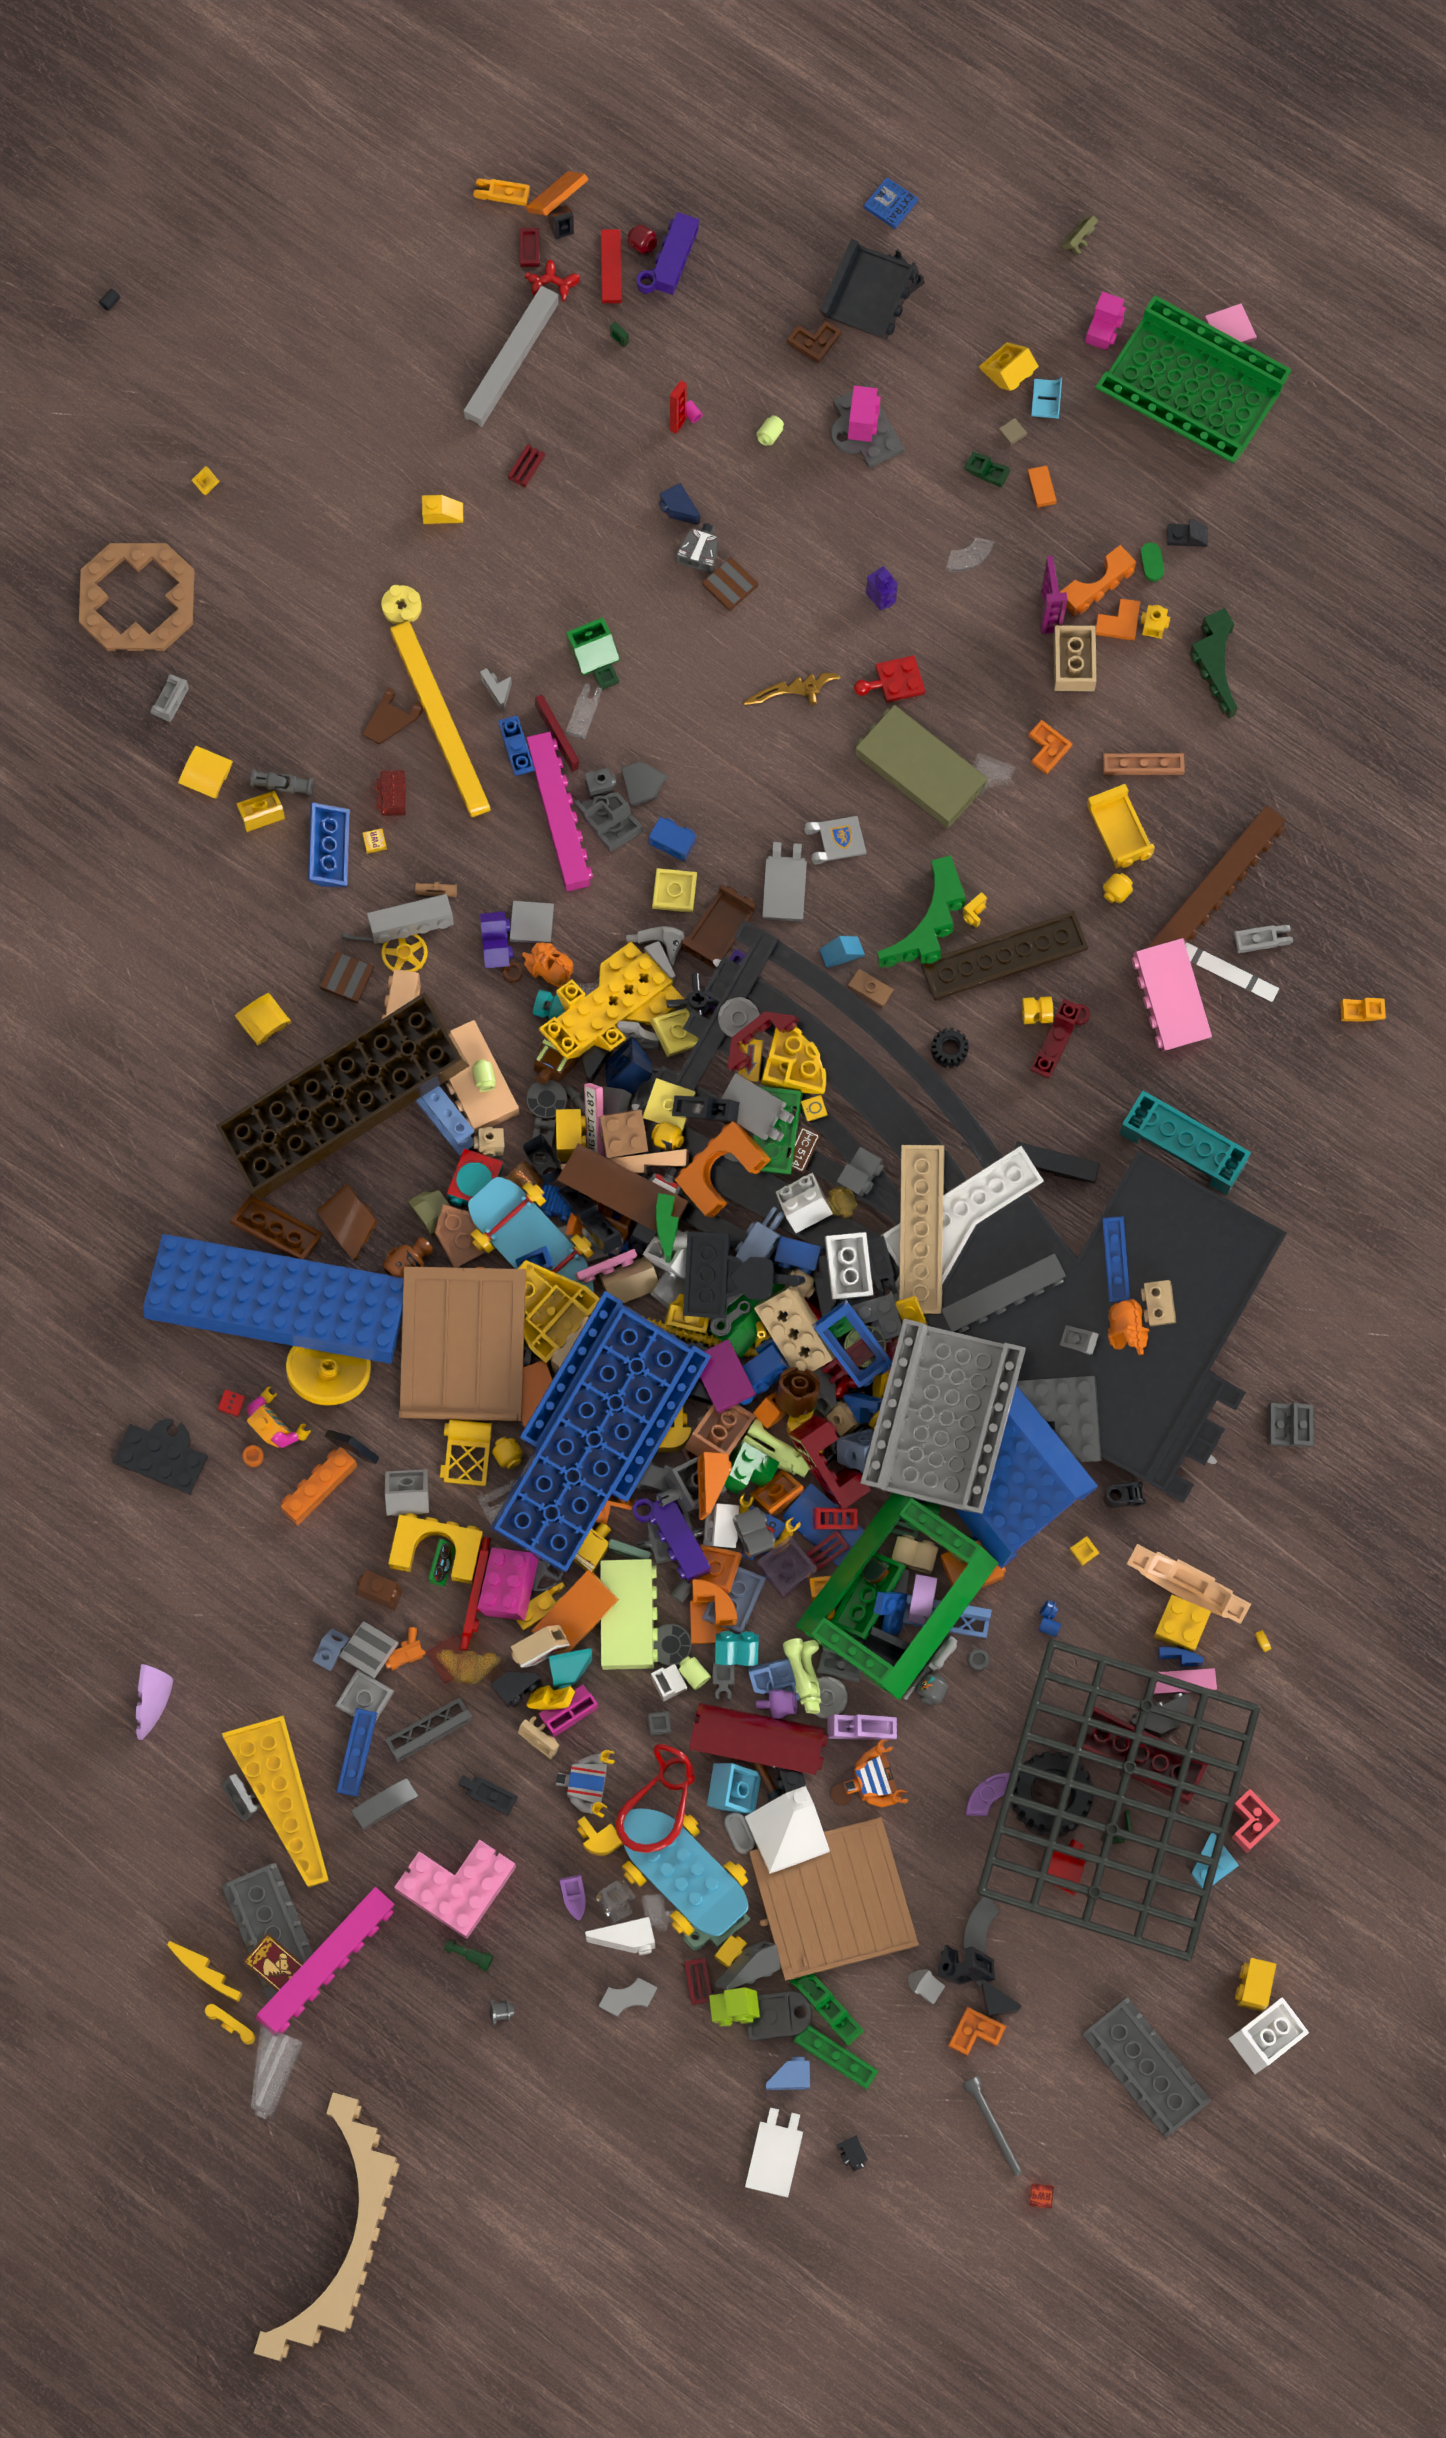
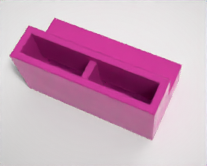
(562, 1719)

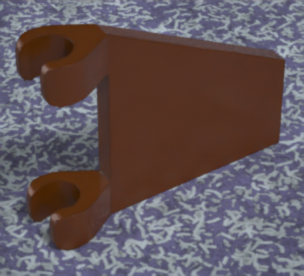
(388, 719)

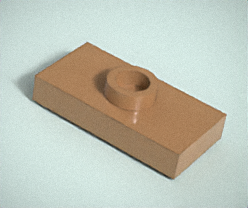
(870, 988)

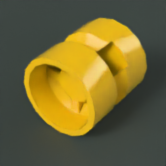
(1037, 1010)

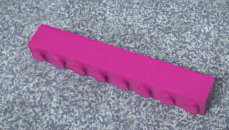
(558, 811)
(325, 1961)

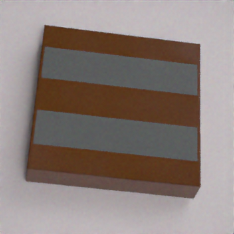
(730, 584)
(347, 977)

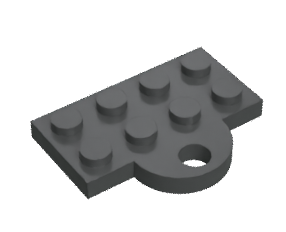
(883, 444)

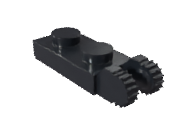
(881, 1264)

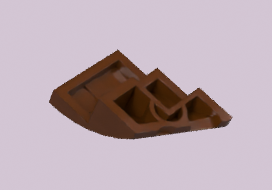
(348, 1220)

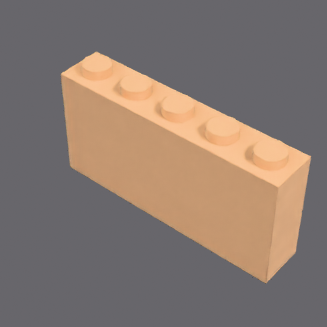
(480, 1108)

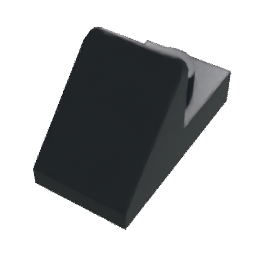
(1187, 534)

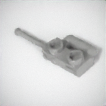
(936, 1661)

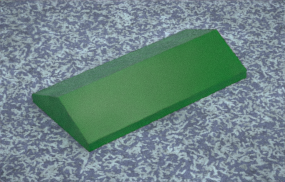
(743, 1329)
(856, 1610)

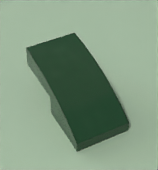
(985, 469)

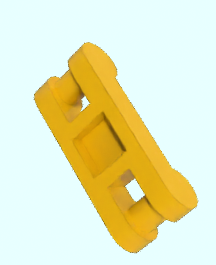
(229, 2023)

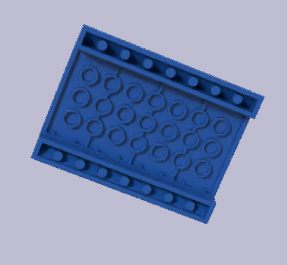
(573, 1367)
(1029, 1485)

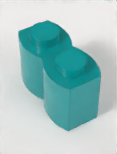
(736, 1648)

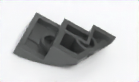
(610, 819)

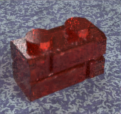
(393, 793)

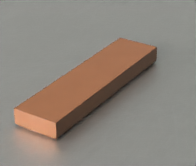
(1143, 764)

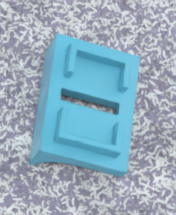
(1046, 389)

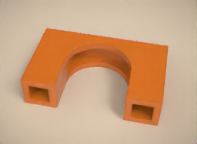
(696, 1177)

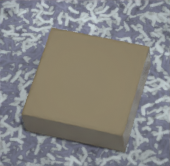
(1012, 432)

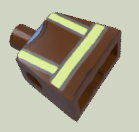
(551, 1063)

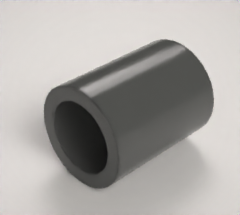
(681, 1591)

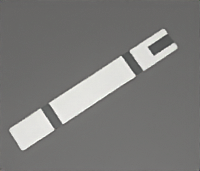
(1231, 973)

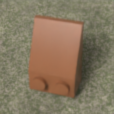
(720, 1431)

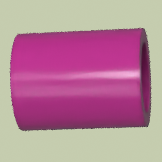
(693, 412)

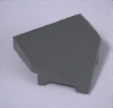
(642, 782)

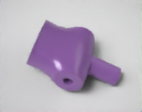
(780, 1703)

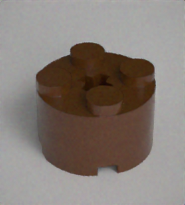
(797, 1391)

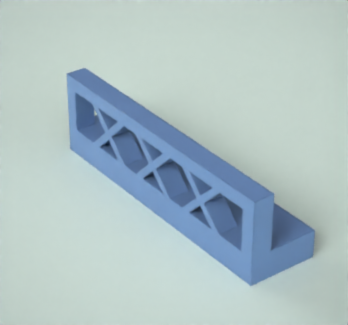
(970, 1612)

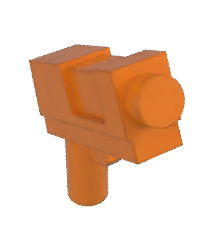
(409, 1652)

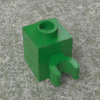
(841, 1328)

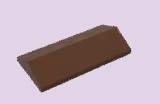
(276, 1228)

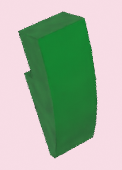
(666, 1225)

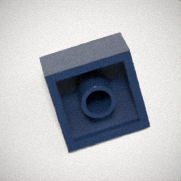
(628, 1067)

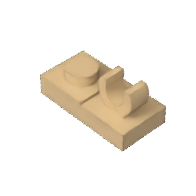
(538, 1738)

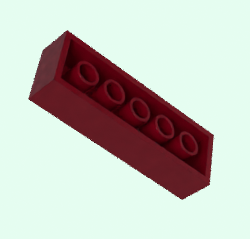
(1147, 1756)

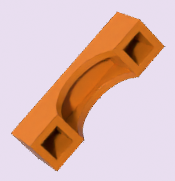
(1117, 565)

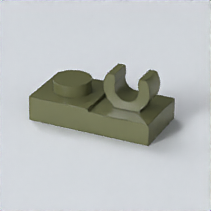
(1083, 229)

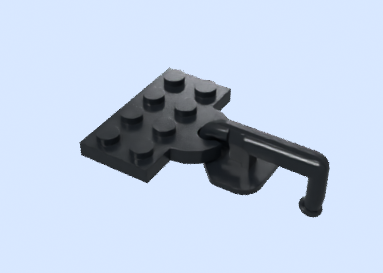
(715, 1275)

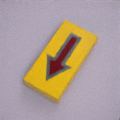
(753, 1069)

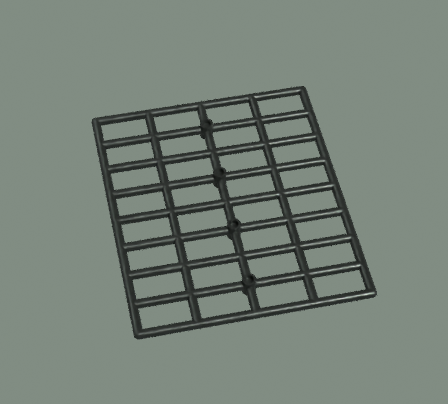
(1119, 1799)

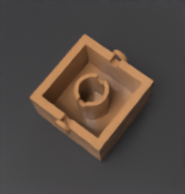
(623, 1133)

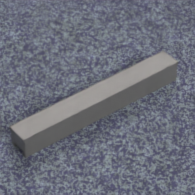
(511, 356)

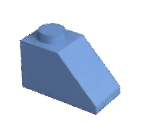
(791, 2076)

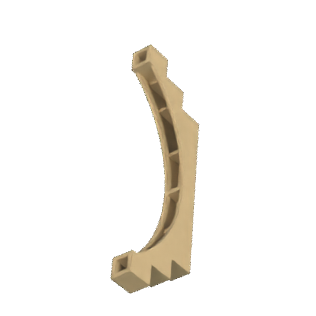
(337, 2301)

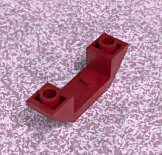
(1056, 1039)
(738, 1056)

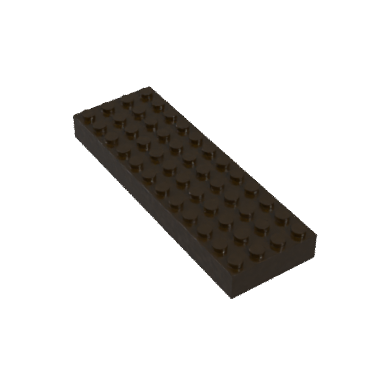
(342, 1095)

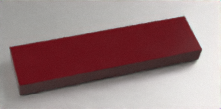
(557, 732)

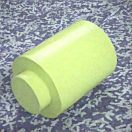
(693, 1672)

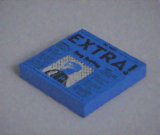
(891, 203)

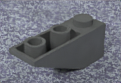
(753, 1963)

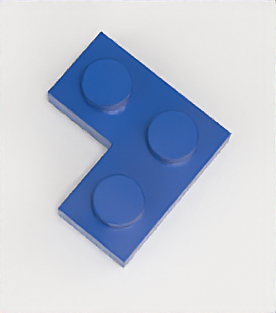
(892, 1607)

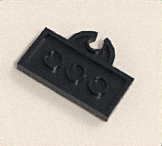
(161, 1455)

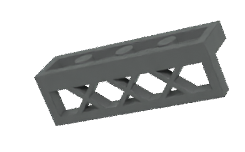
(414, 1745)

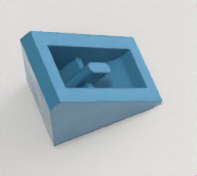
(841, 950)

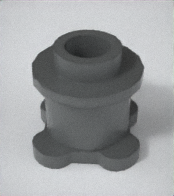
(501, 2011)

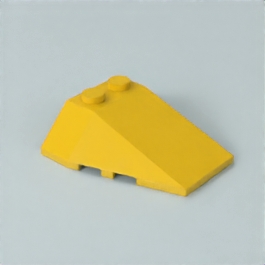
(553, 1309)

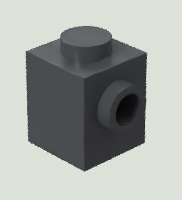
(600, 782)

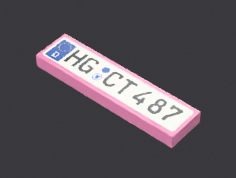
(593, 1110)

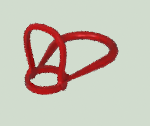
(690, 1774)

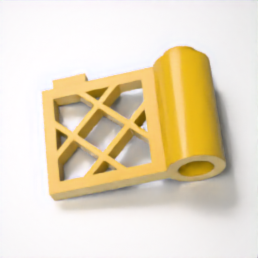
(470, 1435)

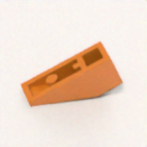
(712, 1475)

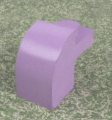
(922, 1599)

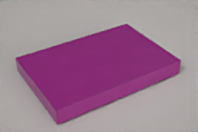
(725, 1377)

